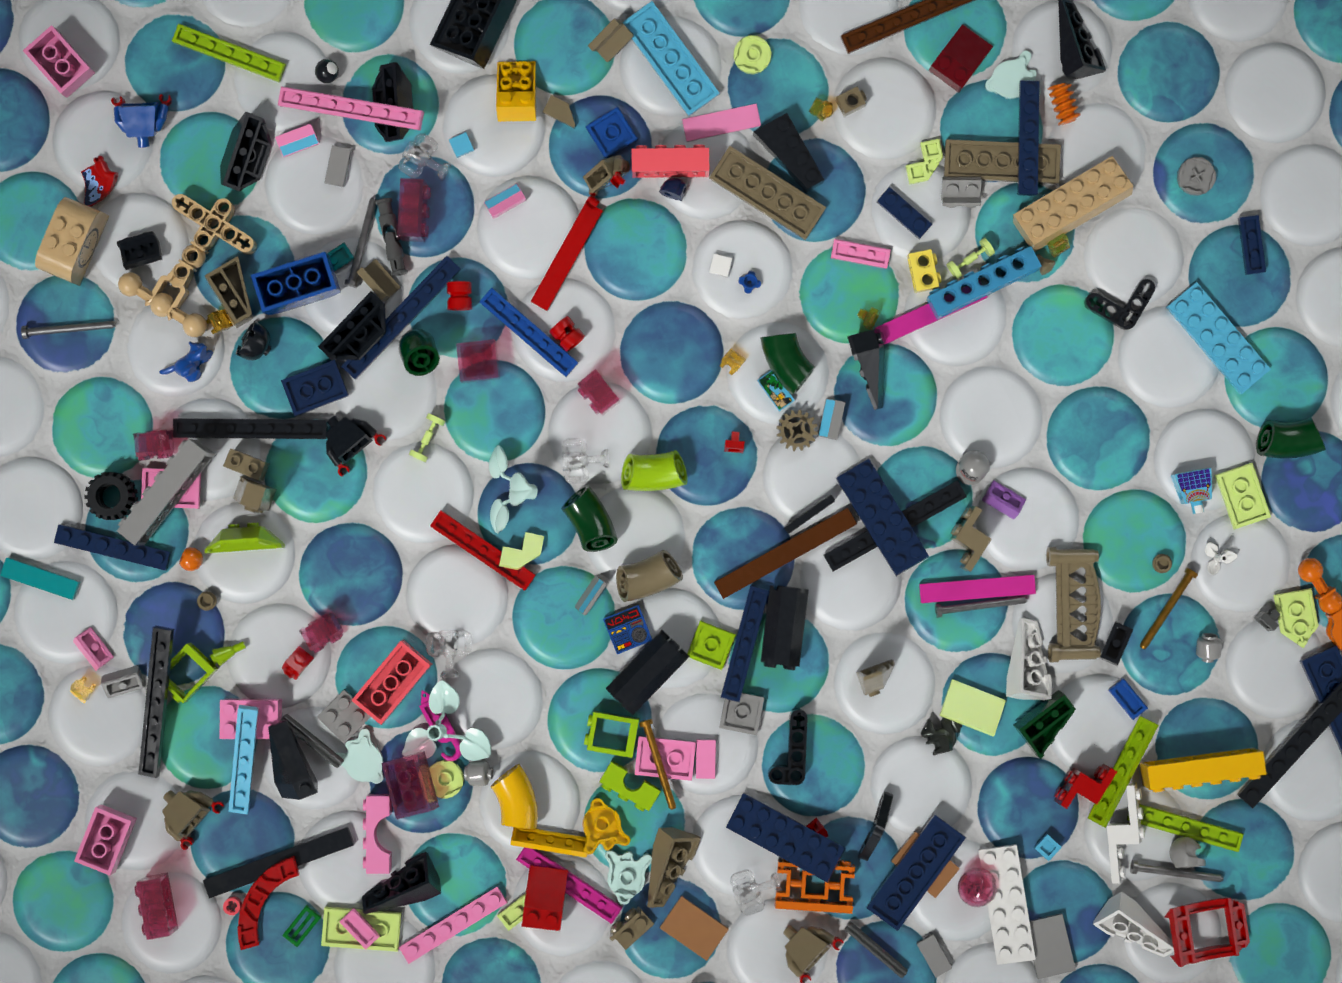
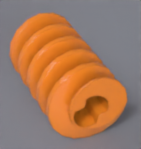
(1064, 103)

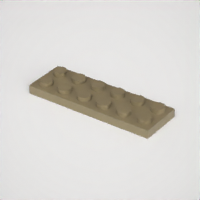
(997, 161)
(767, 192)

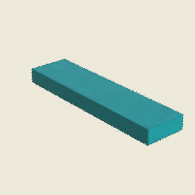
(40, 578)

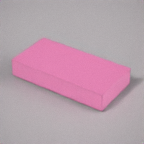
(705, 758)
(359, 928)

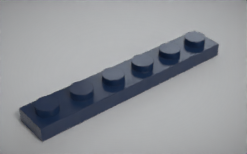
(1028, 138)
(112, 547)
(744, 644)

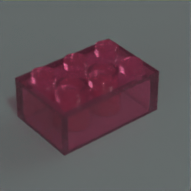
(413, 210)
(410, 785)
(156, 906)

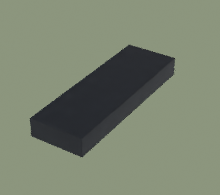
(809, 514)

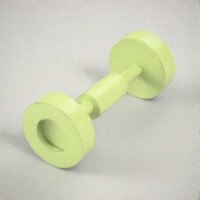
(986, 247)
(426, 438)

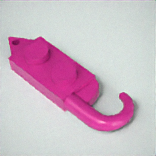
(431, 719)

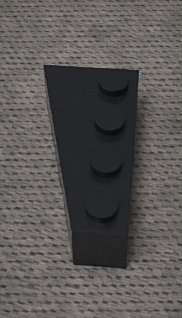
(789, 150)

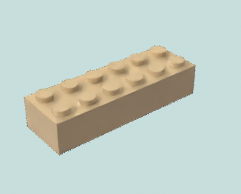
(1073, 203)

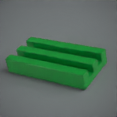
(311, 913)

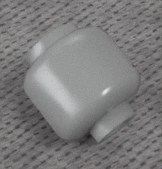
(1209, 647)
(478, 773)

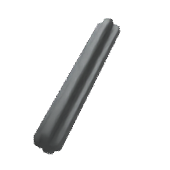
(313, 742)
(876, 950)

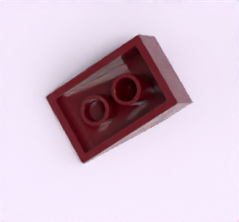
(960, 58)

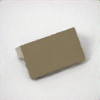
(611, 39)
(379, 280)

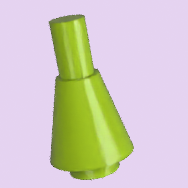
(222, 654)

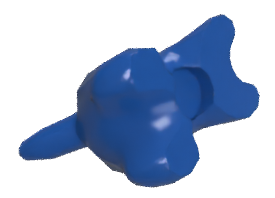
(189, 364)

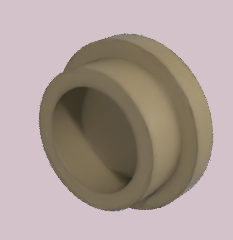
(1162, 563)
(206, 601)

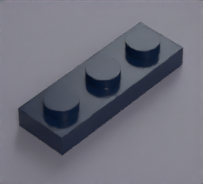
(904, 213)
(1252, 245)

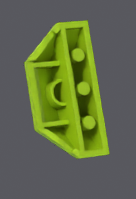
(242, 539)

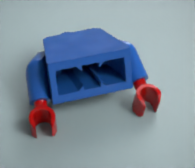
(141, 119)

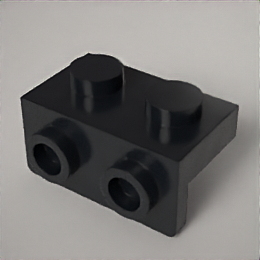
(140, 250)

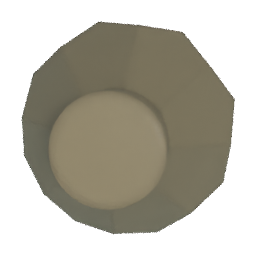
(1047, 265)

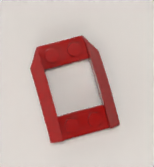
(1182, 935)

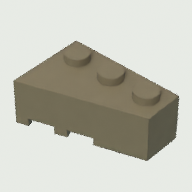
(231, 292)

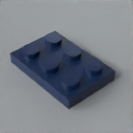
(315, 388)

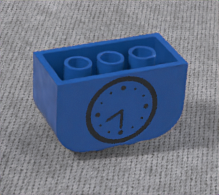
(296, 284)

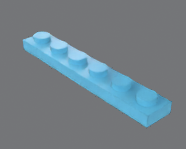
(243, 759)

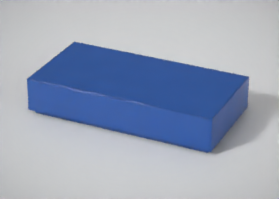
(1127, 698)

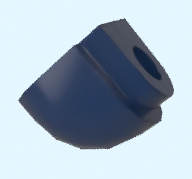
(673, 188)

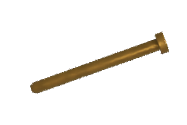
(1168, 607)
(658, 762)

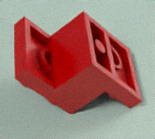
(1079, 783)

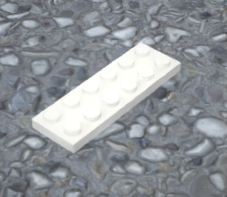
(1009, 908)

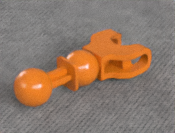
(1328, 598)

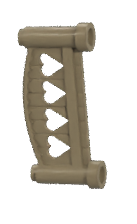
(1066, 563)

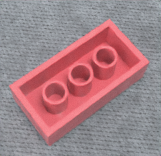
(670, 162)
(392, 682)

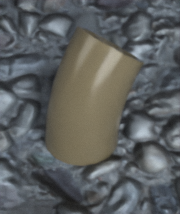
(647, 576)

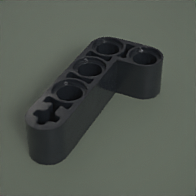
(792, 747)

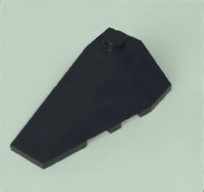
(1076, 51)
(290, 767)
(409, 885)

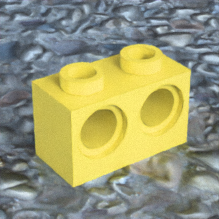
(918, 271)

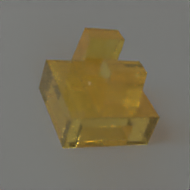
(1058, 245)
(869, 317)
(219, 321)
(732, 359)
(80, 691)

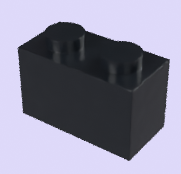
(1116, 644)

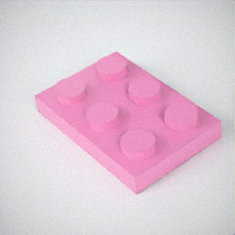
(190, 499)
(675, 755)

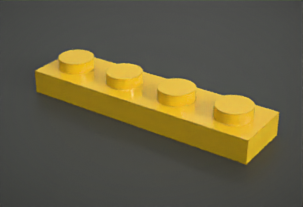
(549, 841)

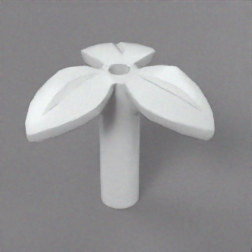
(1225, 556)

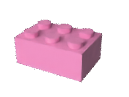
(59, 61)
(269, 713)
(105, 839)

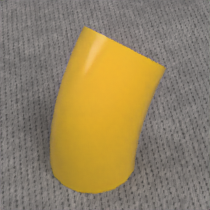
(516, 799)

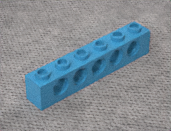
(1024, 255)

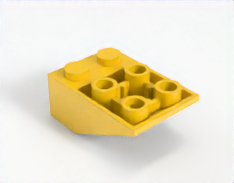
(516, 91)

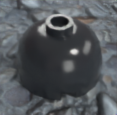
(254, 342)

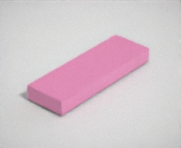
(860, 253)

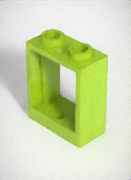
(190, 649)
(592, 720)

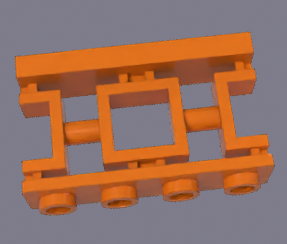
(813, 902)

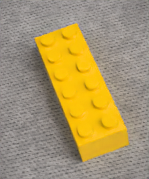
(1203, 768)

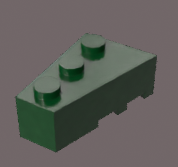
(1044, 722)

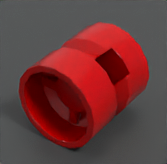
(459, 295)
(573, 335)

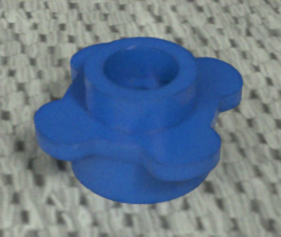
(749, 277)

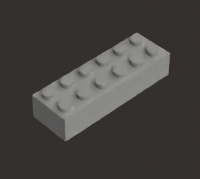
(165, 492)

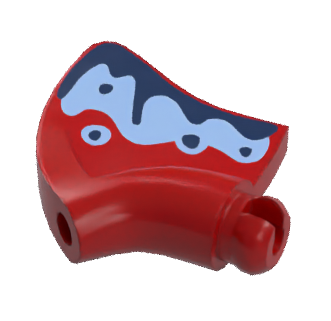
(98, 181)

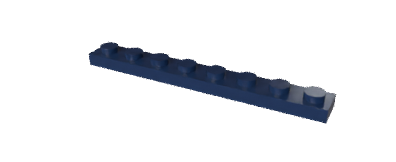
(406, 313)

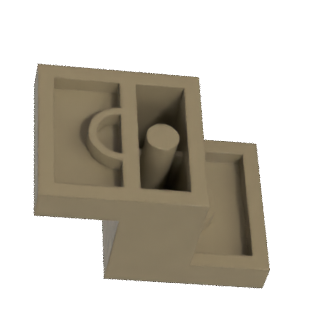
(970, 538)

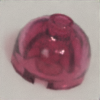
(977, 887)

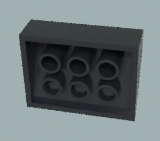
(472, 29)

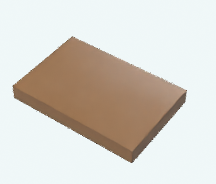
(942, 879)
(694, 928)

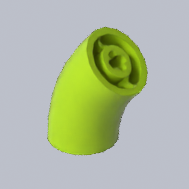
(653, 472)

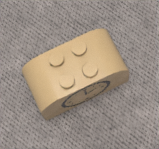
(70, 240)

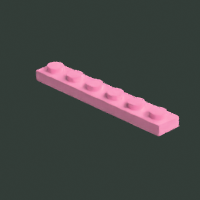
(453, 924)

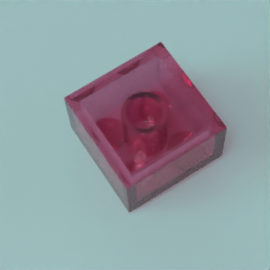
(478, 361)
(598, 392)

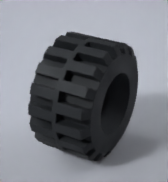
(95, 493)

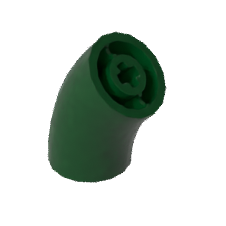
(418, 352)
(787, 360)
(1289, 439)
(590, 520)

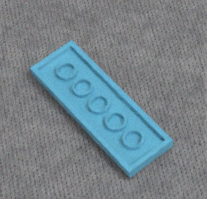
(670, 59)
(1218, 338)

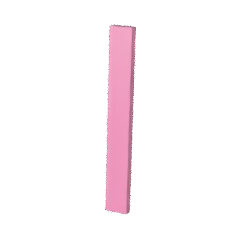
(351, 108)

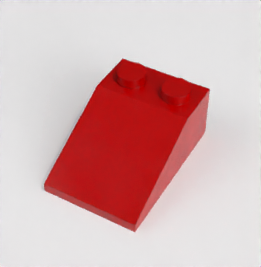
(545, 898)

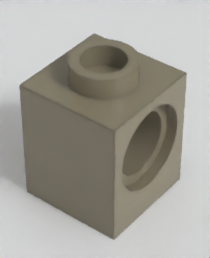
(843, 104)

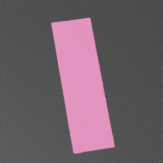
(721, 122)

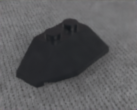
(393, 89)
(245, 153)
(357, 331)

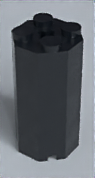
(784, 627)
(647, 672)

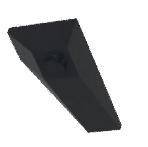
(869, 351)

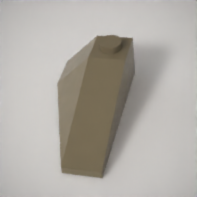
(875, 677)
(669, 856)

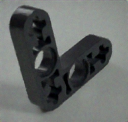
(1119, 311)
(878, 826)

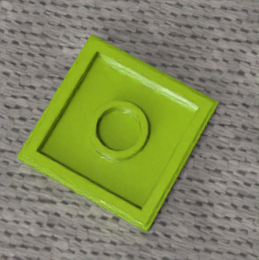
(711, 645)

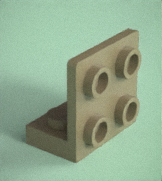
(631, 928)

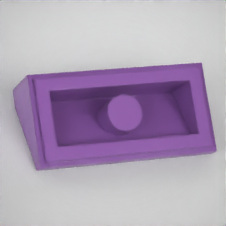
(1004, 500)

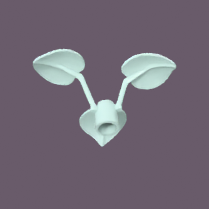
(518, 489)
(446, 700)

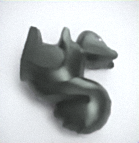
(942, 738)

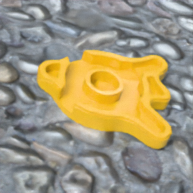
(602, 827)

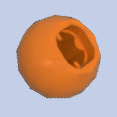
(191, 559)

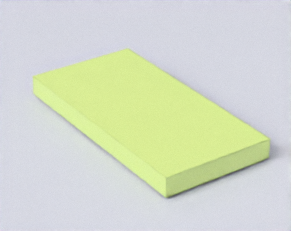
(384, 922)

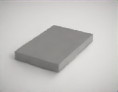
(1051, 946)

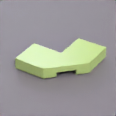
(932, 156)
(517, 558)

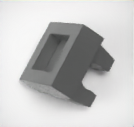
(1268, 619)

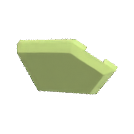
(1297, 616)

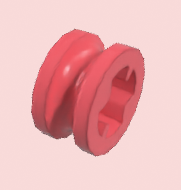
(229, 911)

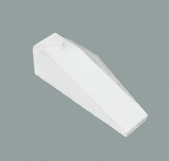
(1027, 669)
(1127, 919)

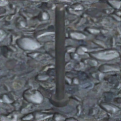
(361, 244)
(26, 332)
(978, 605)
(1135, 867)

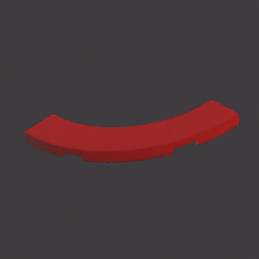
(256, 896)

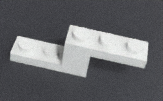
(1125, 833)

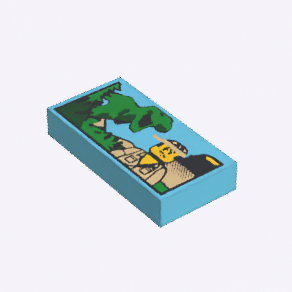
(775, 391)

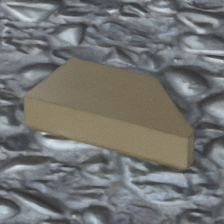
(559, 110)

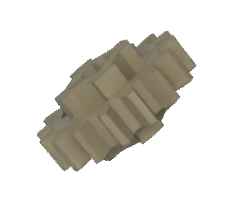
(788, 425)

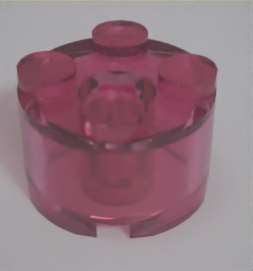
(154, 443)
(322, 631)

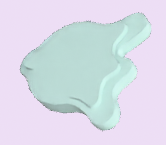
(1008, 75)
(363, 759)
(626, 875)

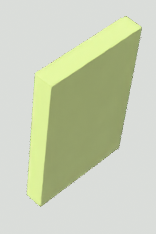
(1242, 496)
(972, 707)

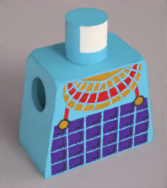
(1194, 488)

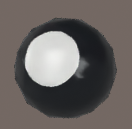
(326, 71)

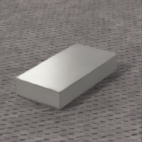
(338, 166)
(934, 955)

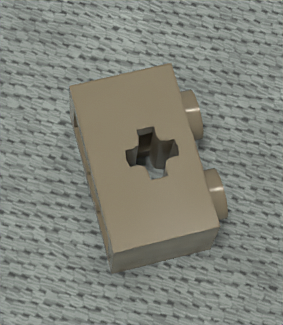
(246, 464)

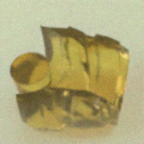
(821, 109)

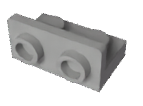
(961, 191)

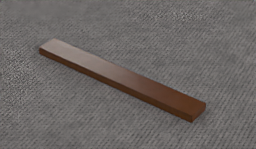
(898, 22)
(785, 553)

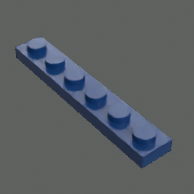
(528, 332)

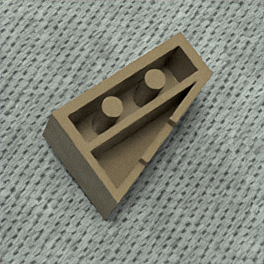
(254, 495)

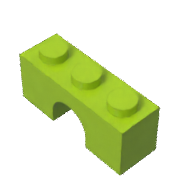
(614, 780)

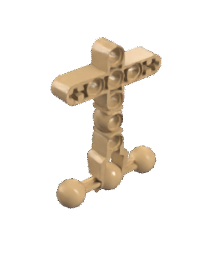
(162, 303)

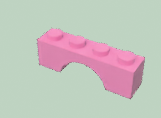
(377, 859)

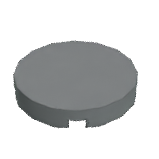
(1196, 176)

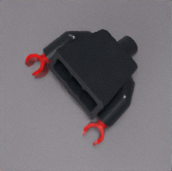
(347, 439)

